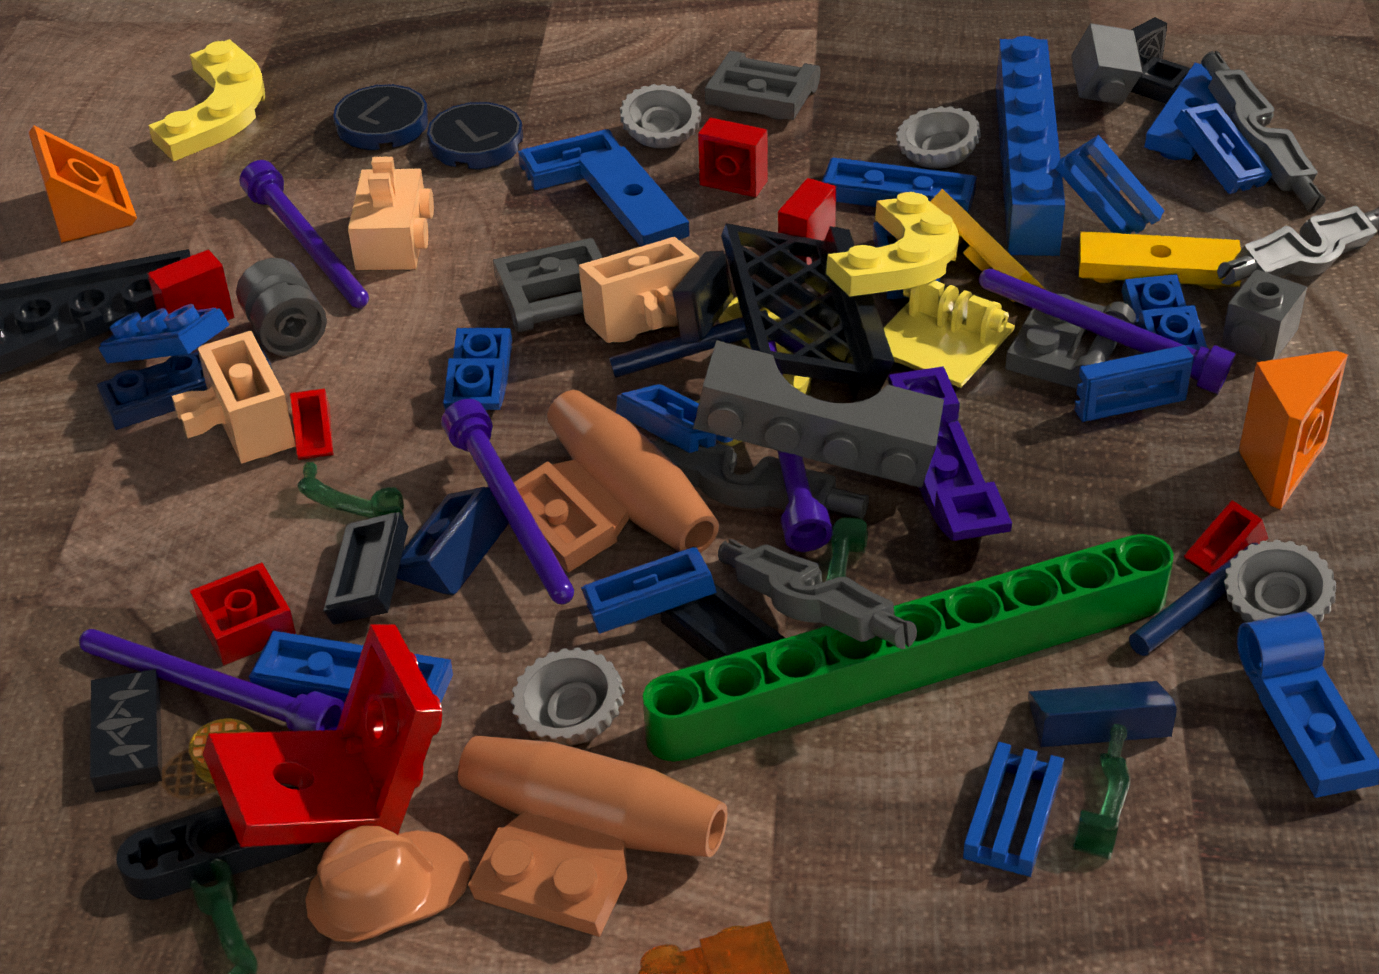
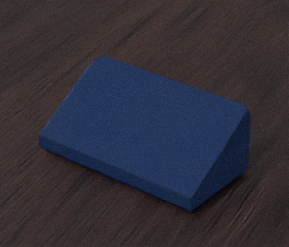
(453, 541)
(1089, 712)

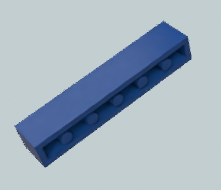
(1029, 148)

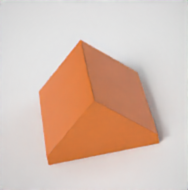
(81, 188)
(1289, 419)

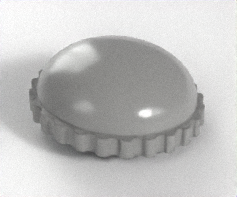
(660, 115)
(938, 137)
(1279, 581)
(568, 697)

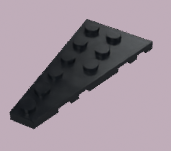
(73, 306)

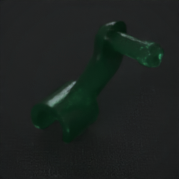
(382, 502)
(847, 537)
(1099, 831)
(218, 903)

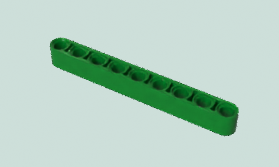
(956, 634)

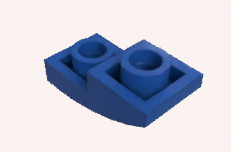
(1163, 310)
(479, 366)

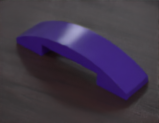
(954, 484)

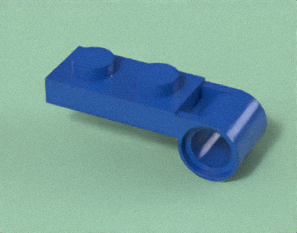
(1309, 714)

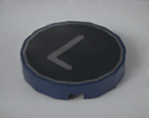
(381, 116)
(475, 134)

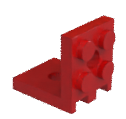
(343, 775)

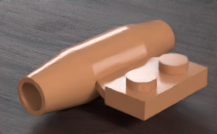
(609, 480)
(573, 824)

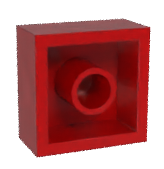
(733, 157)
(809, 212)
(193, 281)
(241, 612)

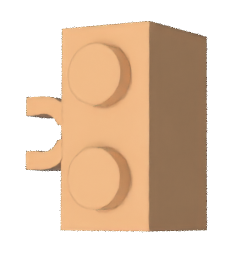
(389, 217)
(634, 289)
(240, 396)

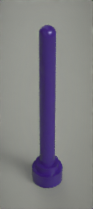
(266, 186)
(1208, 366)
(470, 430)
(805, 520)
(301, 713)

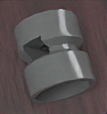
(281, 307)

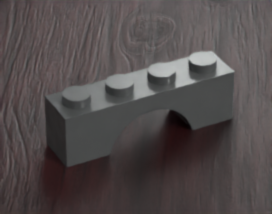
(881, 436)

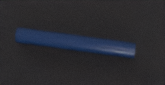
(674, 348)
(1181, 611)

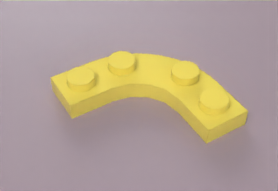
(224, 113)
(920, 255)

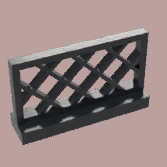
(855, 322)

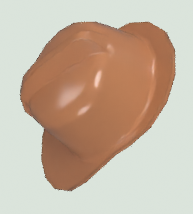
(384, 881)

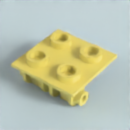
(946, 330)

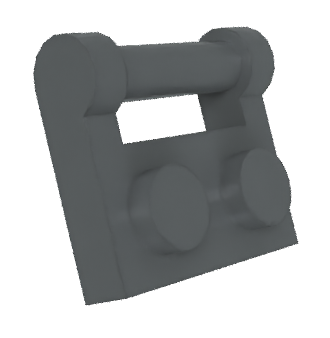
(761, 86)
(542, 275)
(1048, 344)

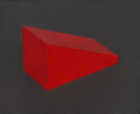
(312, 424)
(1225, 537)

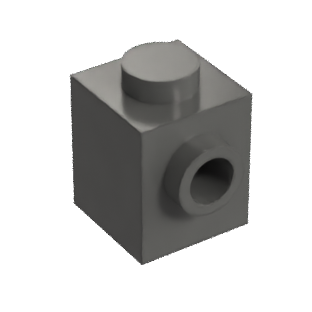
(1106, 63)
(1263, 316)

